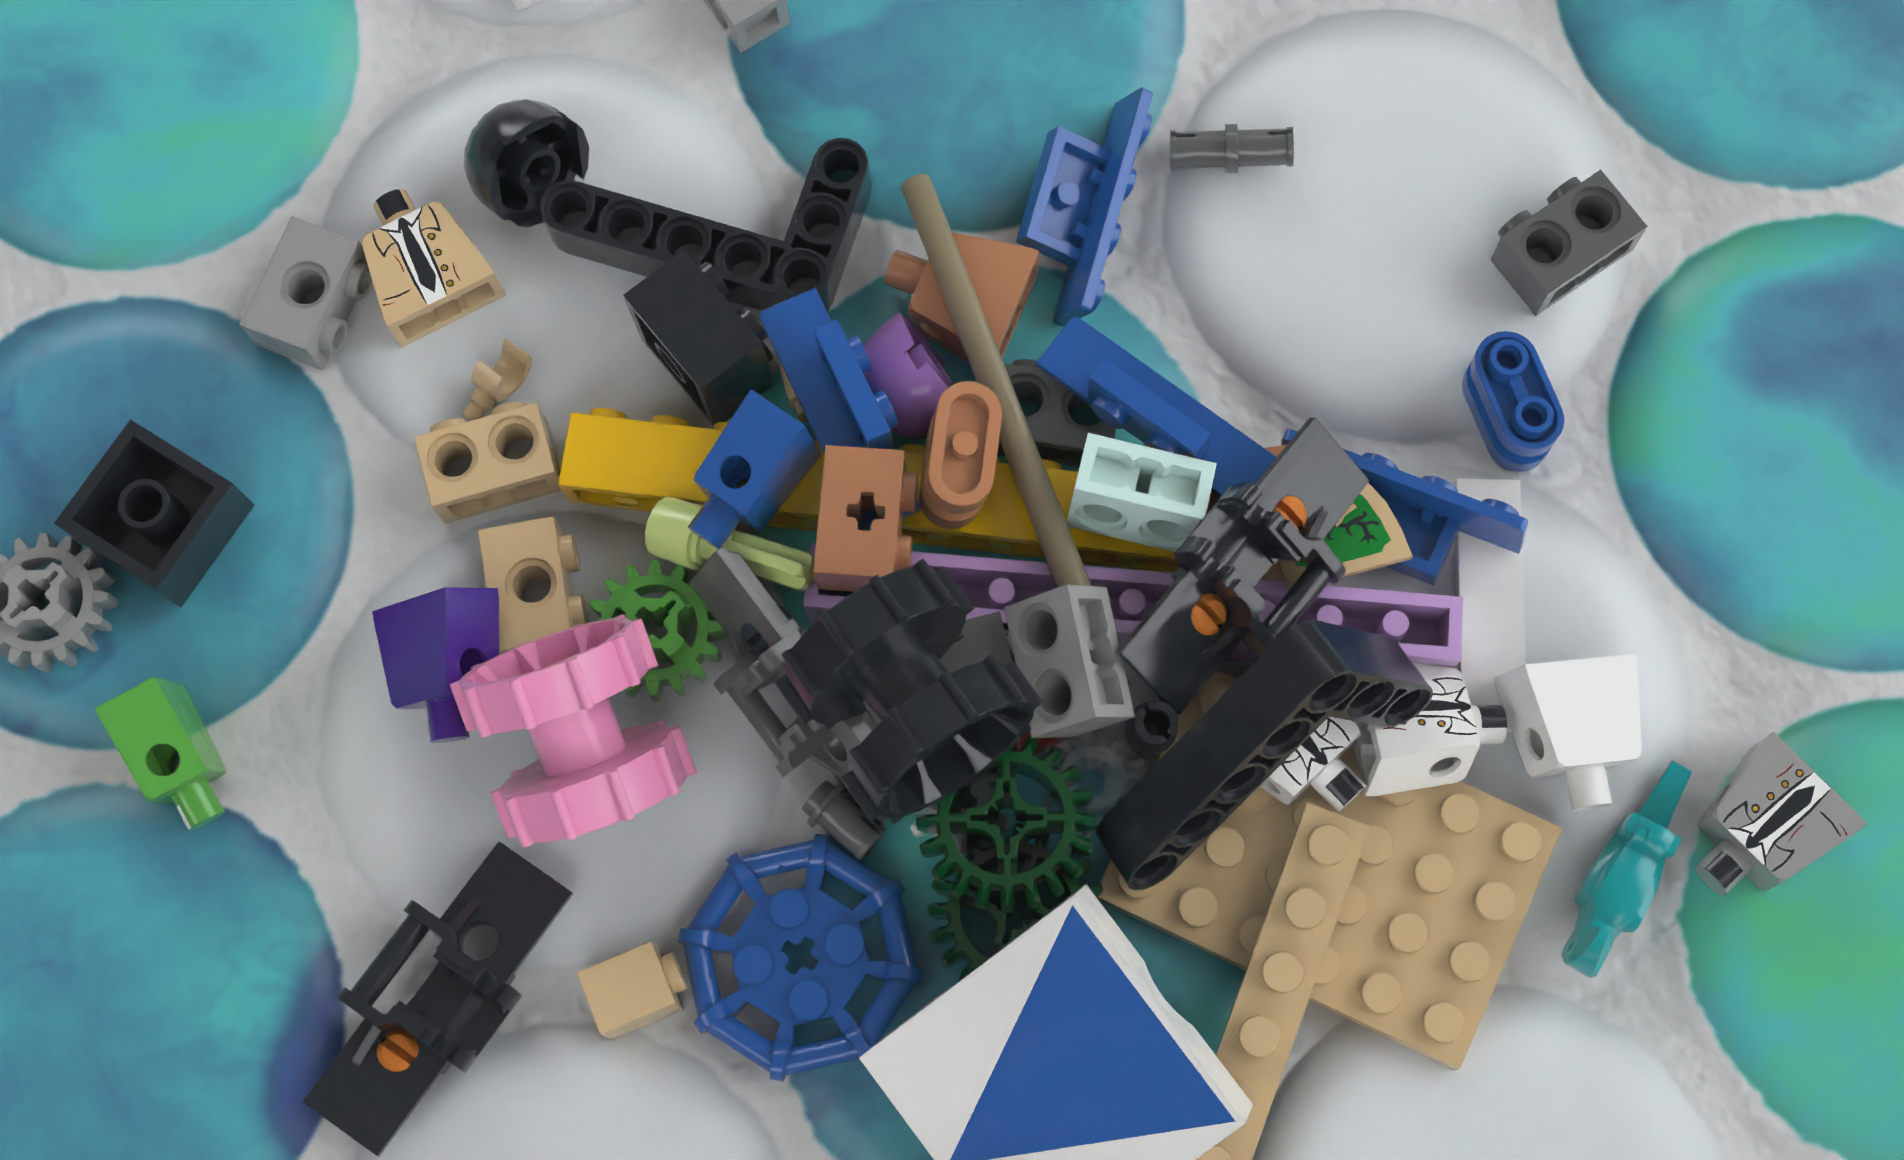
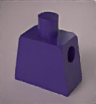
(435, 643)

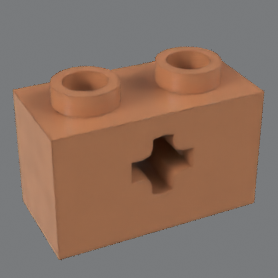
(856, 483)

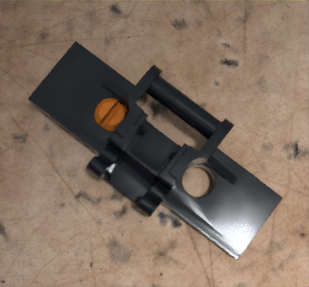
(455, 1011)

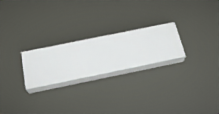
(1492, 599)

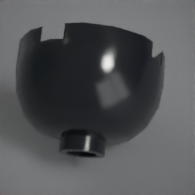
(520, 154)

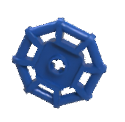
(808, 994)

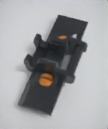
(1227, 555)

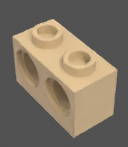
(491, 478)

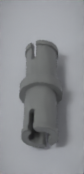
(1232, 148)

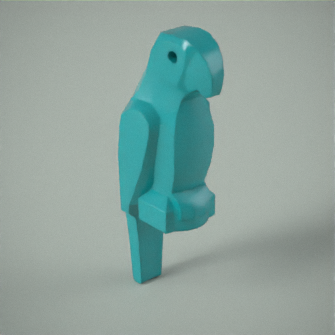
(1625, 875)

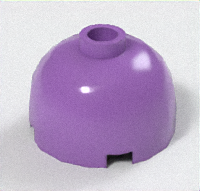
(908, 372)

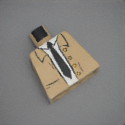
(424, 268)

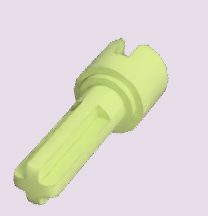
(672, 540)

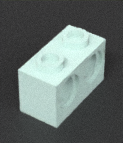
(1139, 493)

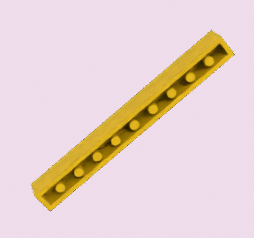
(641, 462)

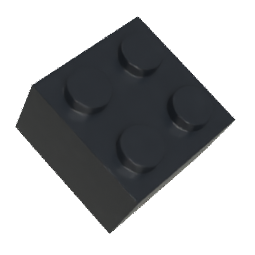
(700, 335)
(155, 513)

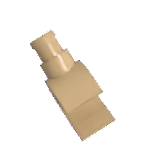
(499, 382)

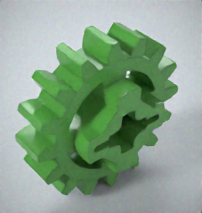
(674, 613)

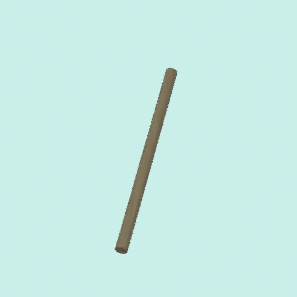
(990, 371)

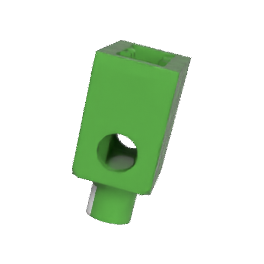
(148, 730)

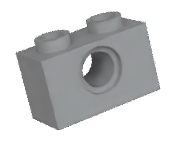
(301, 262)

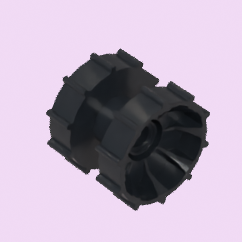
(882, 658)

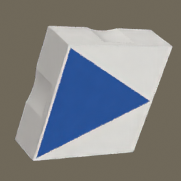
(1058, 1056)

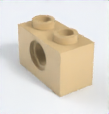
(528, 552)

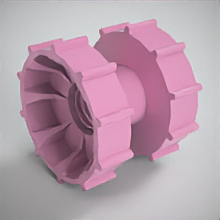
(586, 764)

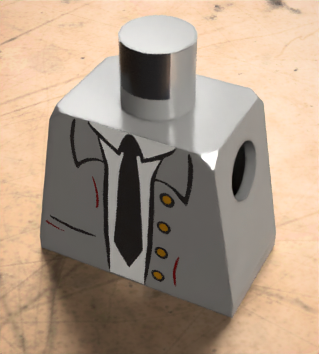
(1772, 820)

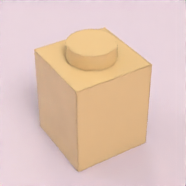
(633, 989)

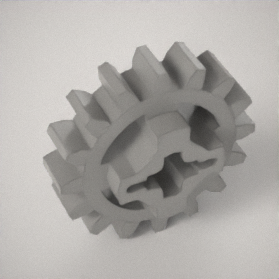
(75, 606)

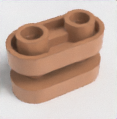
(960, 454)

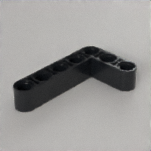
(722, 244)
(1249, 732)

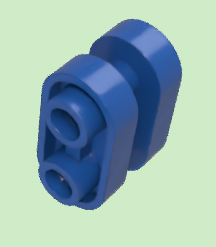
(1512, 401)

